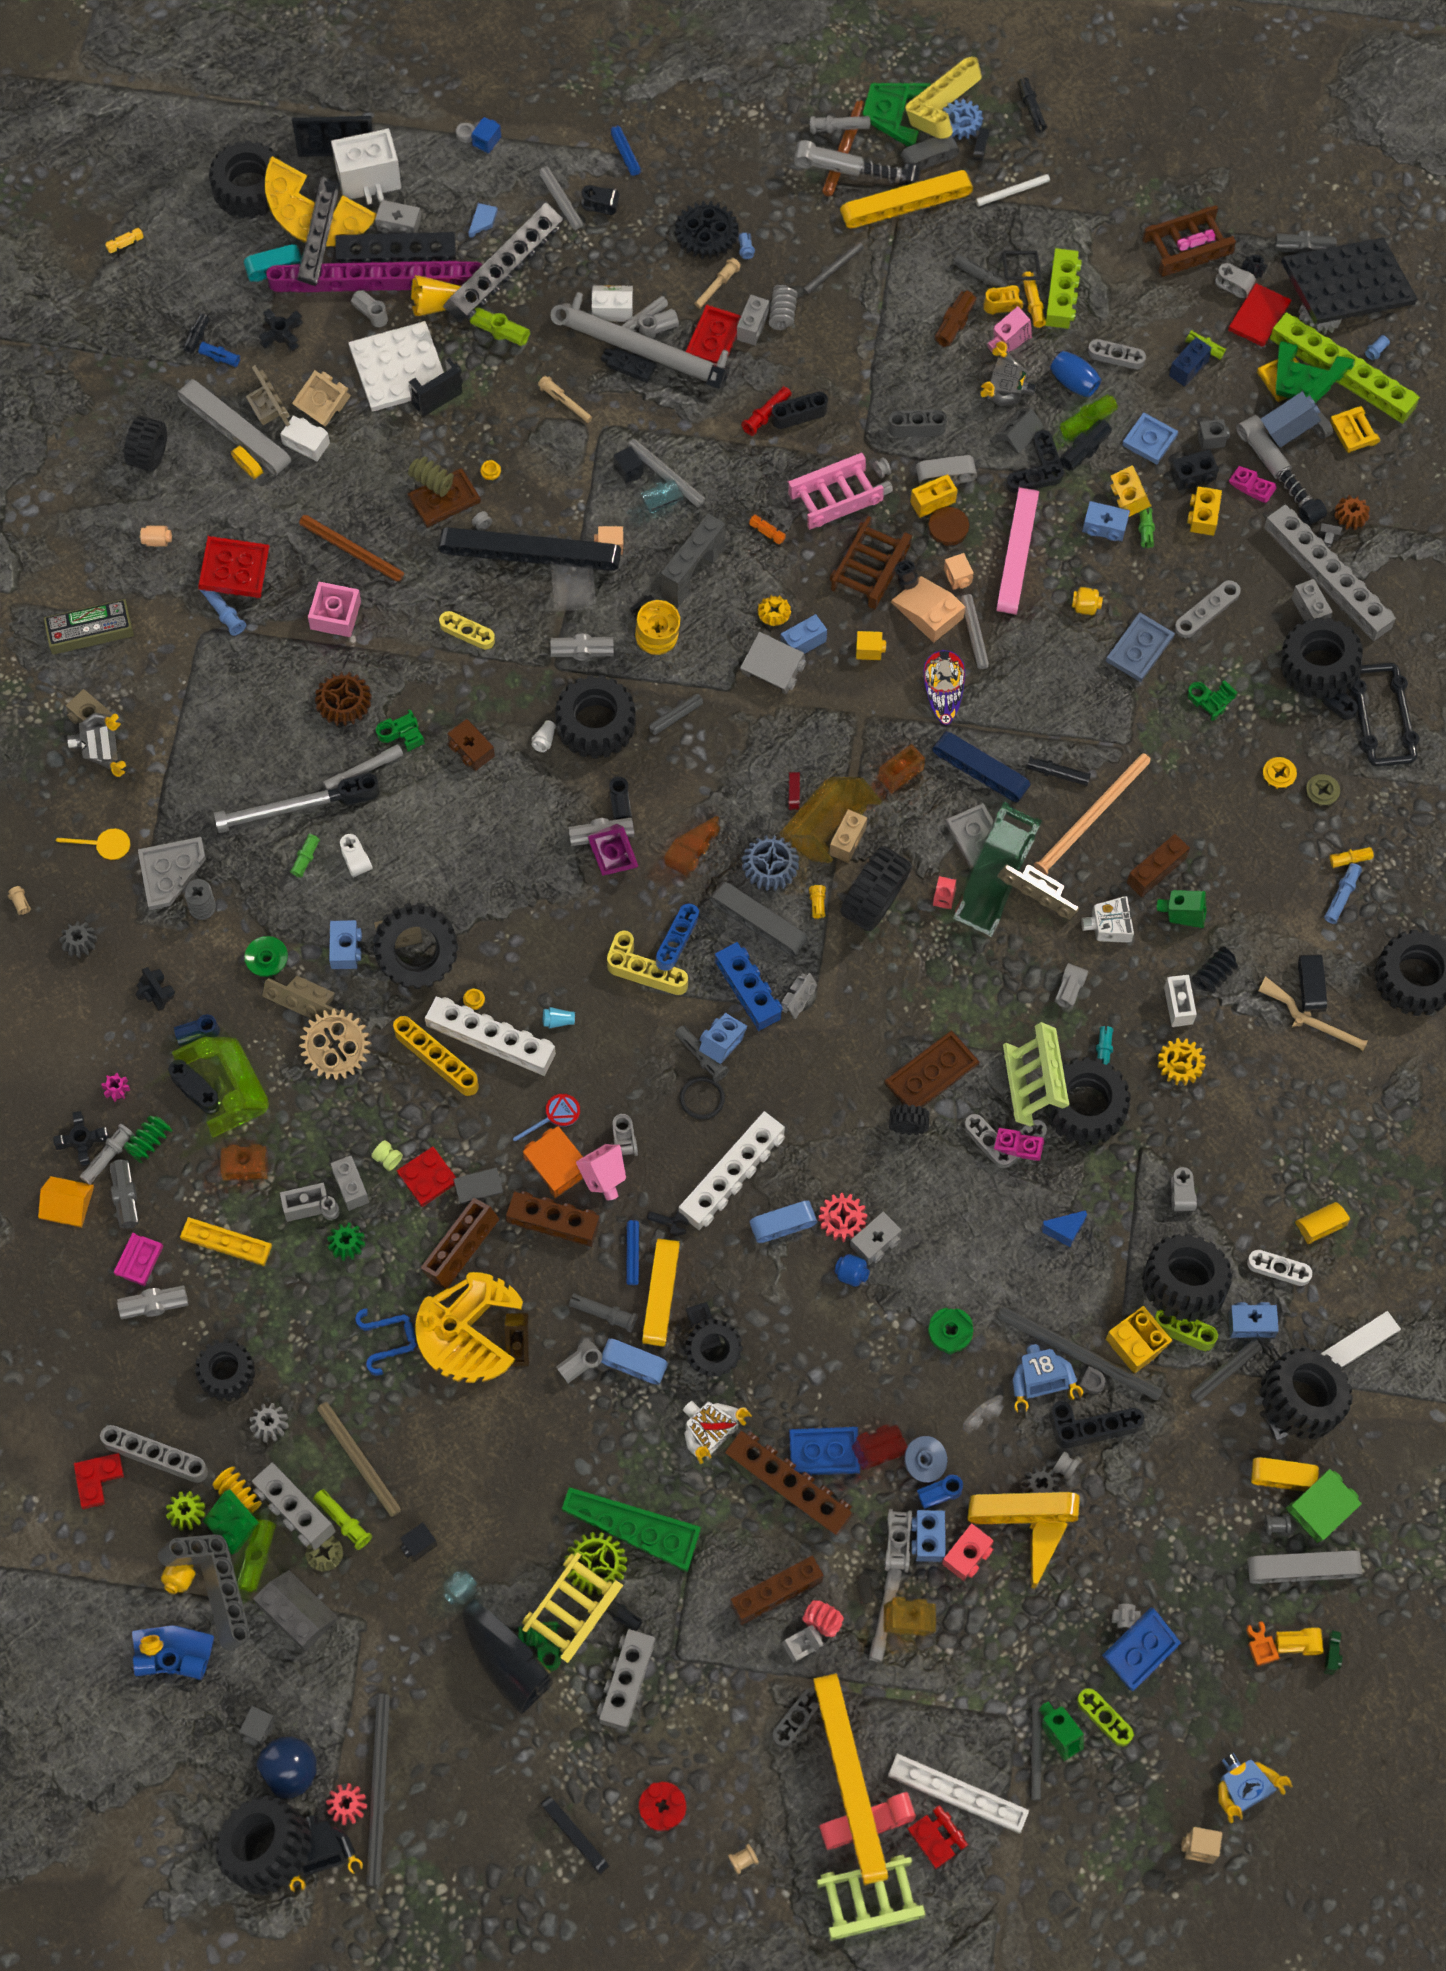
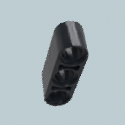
(806, 403)
(1312, 983)

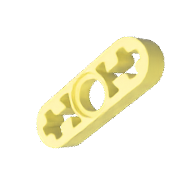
(463, 622)

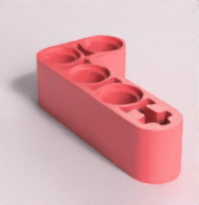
(888, 1815)

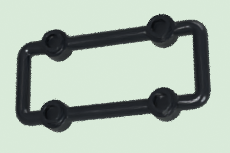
(1369, 742)

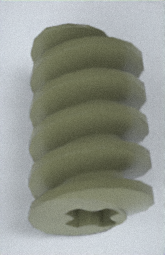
(431, 477)

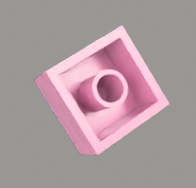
(334, 609)

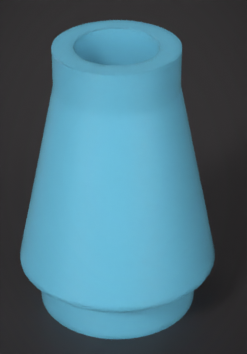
(556, 1017)

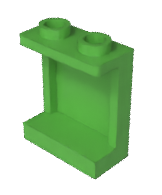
(1324, 1505)

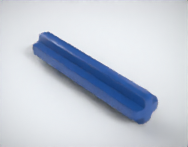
(625, 150)
(632, 1252)

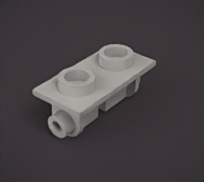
(804, 988)

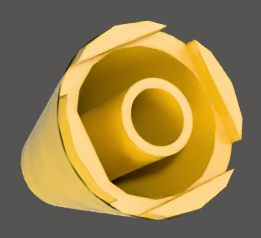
(430, 295)

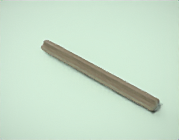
(359, 1459)

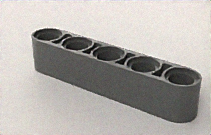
(758, 918)

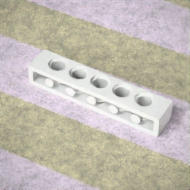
(536, 1062)
(764, 1127)

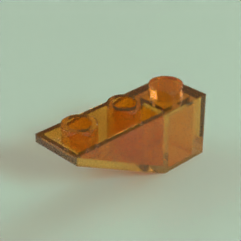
(688, 847)

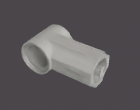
(370, 308)
(657, 323)
(1072, 981)
(578, 1363)

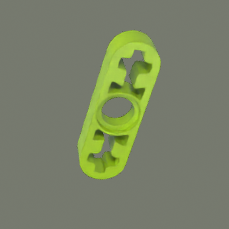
(1087, 1709)

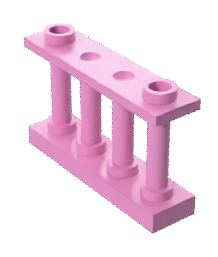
(835, 474)

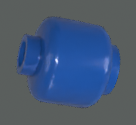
(852, 1270)

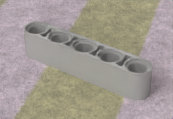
(147, 1445)
(1304, 1567)

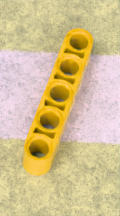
(431, 1047)
(661, 1292)
(1023, 1508)

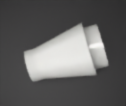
(543, 737)

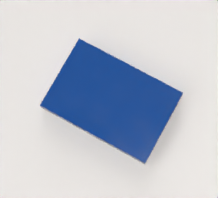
(824, 1450)
(1141, 1649)

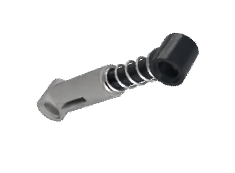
(809, 155)
(1254, 433)

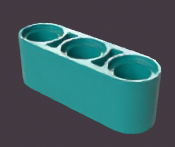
(258, 264)

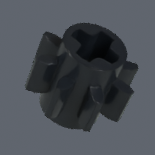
(1254, 265)

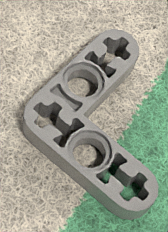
(989, 1150)

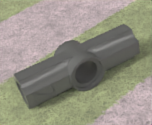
(1303, 242)
(124, 1194)

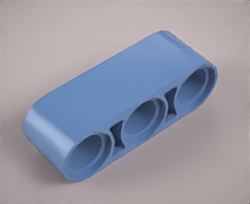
(783, 1221)
(634, 1361)

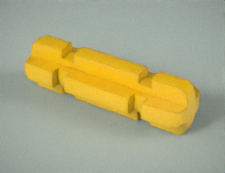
(124, 240)

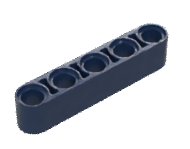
(981, 766)

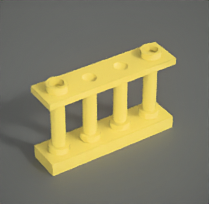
(581, 1628)

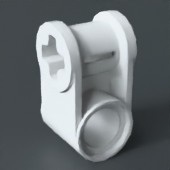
(355, 857)

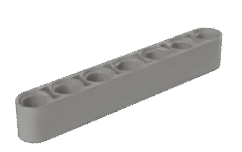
(234, 426)

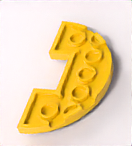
(295, 211)

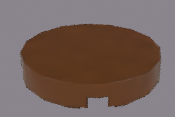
(948, 526)

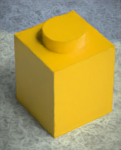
(869, 645)

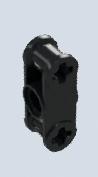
(194, 1086)

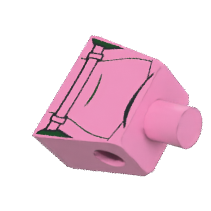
(1013, 330)

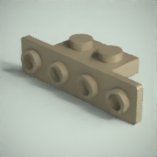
(265, 403)
(1040, 887)
(301, 997)

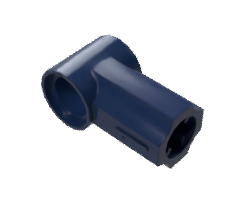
(195, 1030)

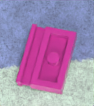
(138, 1259)

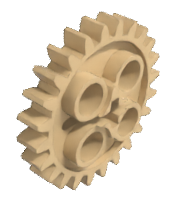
(319, 1055)

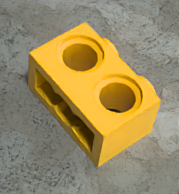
(1130, 490)
(933, 496)
(1207, 511)

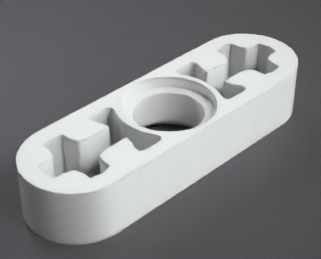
(1266, 1256)

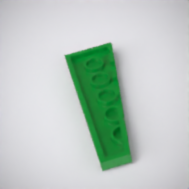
(648, 1531)

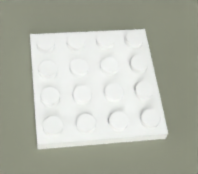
(392, 360)

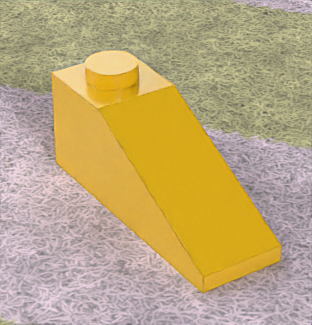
(1043, 1544)

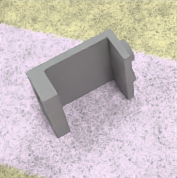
(774, 662)

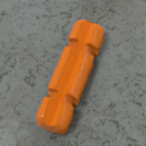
(767, 529)

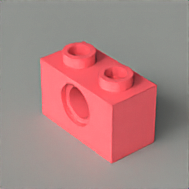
(971, 1539)

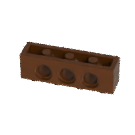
(560, 1228)
(460, 1243)
(776, 1590)

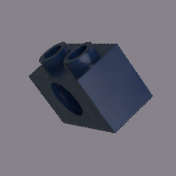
(1190, 361)

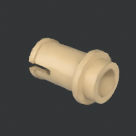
(16, 894)

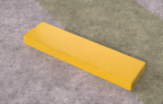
(226, 1241)

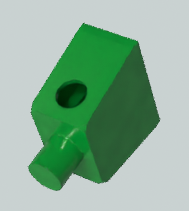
(1185, 907)
(1062, 1731)

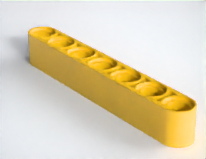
(906, 199)

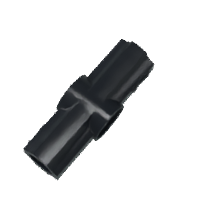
(1085, 445)

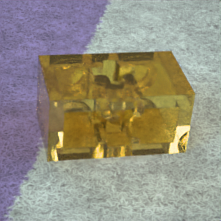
(909, 1617)

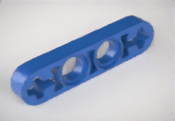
(678, 937)

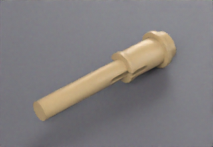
(723, 276)
(558, 394)

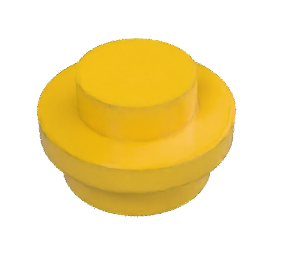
(490, 470)
(474, 999)
(151, 1645)

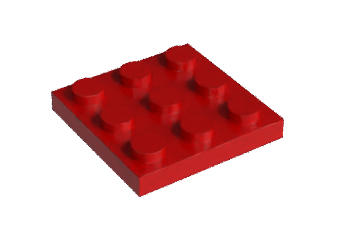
(234, 567)

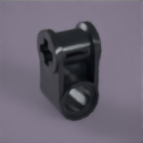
(602, 199)

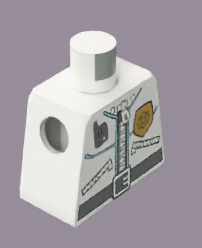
(1110, 921)

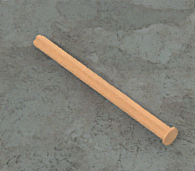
(1092, 814)

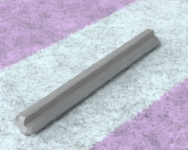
(666, 473)

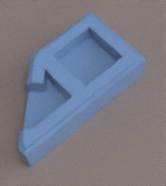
(483, 219)

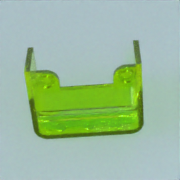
(247, 1099)

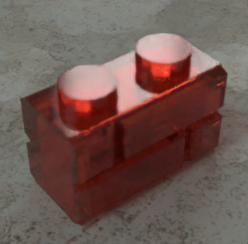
(879, 1446)

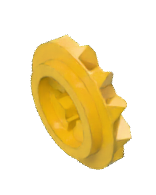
(774, 618)
(1278, 764)

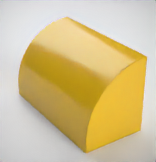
(1322, 1222)

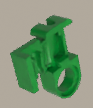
(1215, 701)
(404, 726)
(535, 1639)

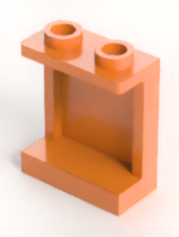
(554, 1160)

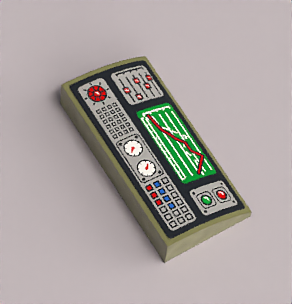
(88, 626)

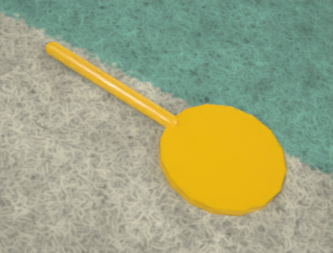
(110, 844)

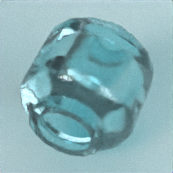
(460, 1587)

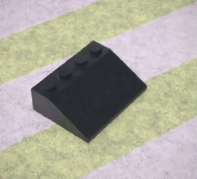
(315, 134)

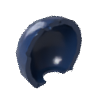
(287, 1766)

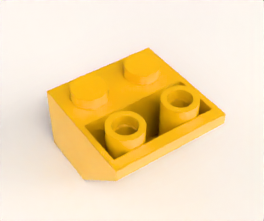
(1138, 1339)

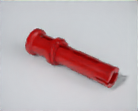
(760, 416)

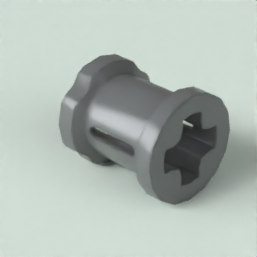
(1277, 1524)

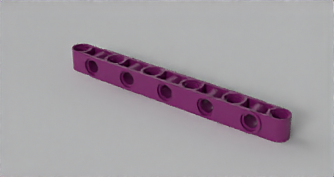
(370, 276)

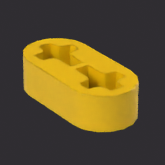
(246, 462)

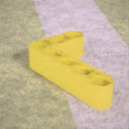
(926, 109)

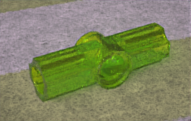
(1080, 423)
(252, 1569)

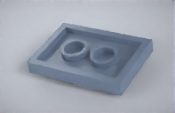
(1140, 647)

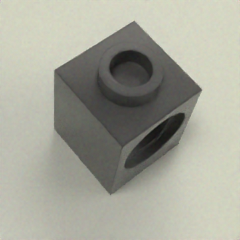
(1207, 439)
(256, 1727)

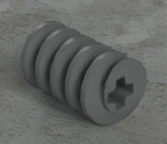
(200, 899)

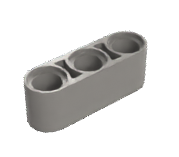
(959, 468)

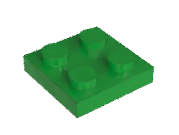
(231, 1521)

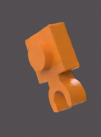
(1262, 1648)

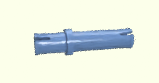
(1346, 886)

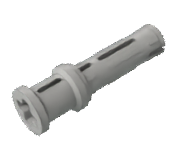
(830, 124)
(113, 1146)

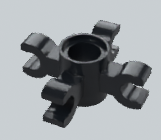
(278, 335)
(98, 1135)

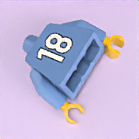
(1043, 1374)

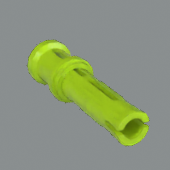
(349, 1526)

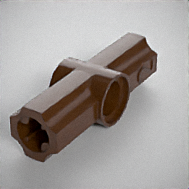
(955, 318)

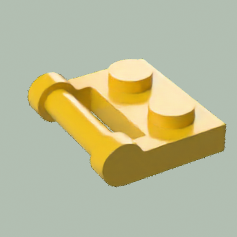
(1349, 431)

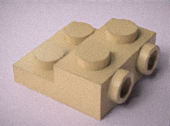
(321, 397)

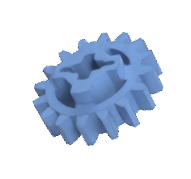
(964, 118)

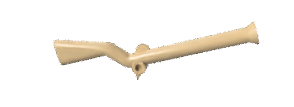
(1272, 990)

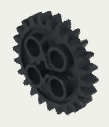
(704, 224)

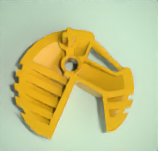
(464, 1350)

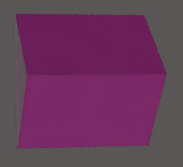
(612, 850)

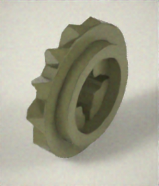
(1322, 781)
(322, 1563)

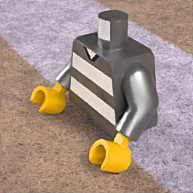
(99, 741)

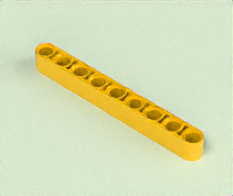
(850, 1779)

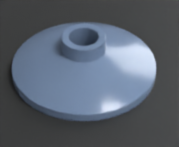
(934, 1455)

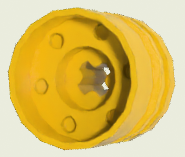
(659, 617)

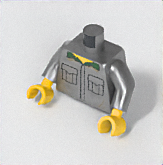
(1007, 379)

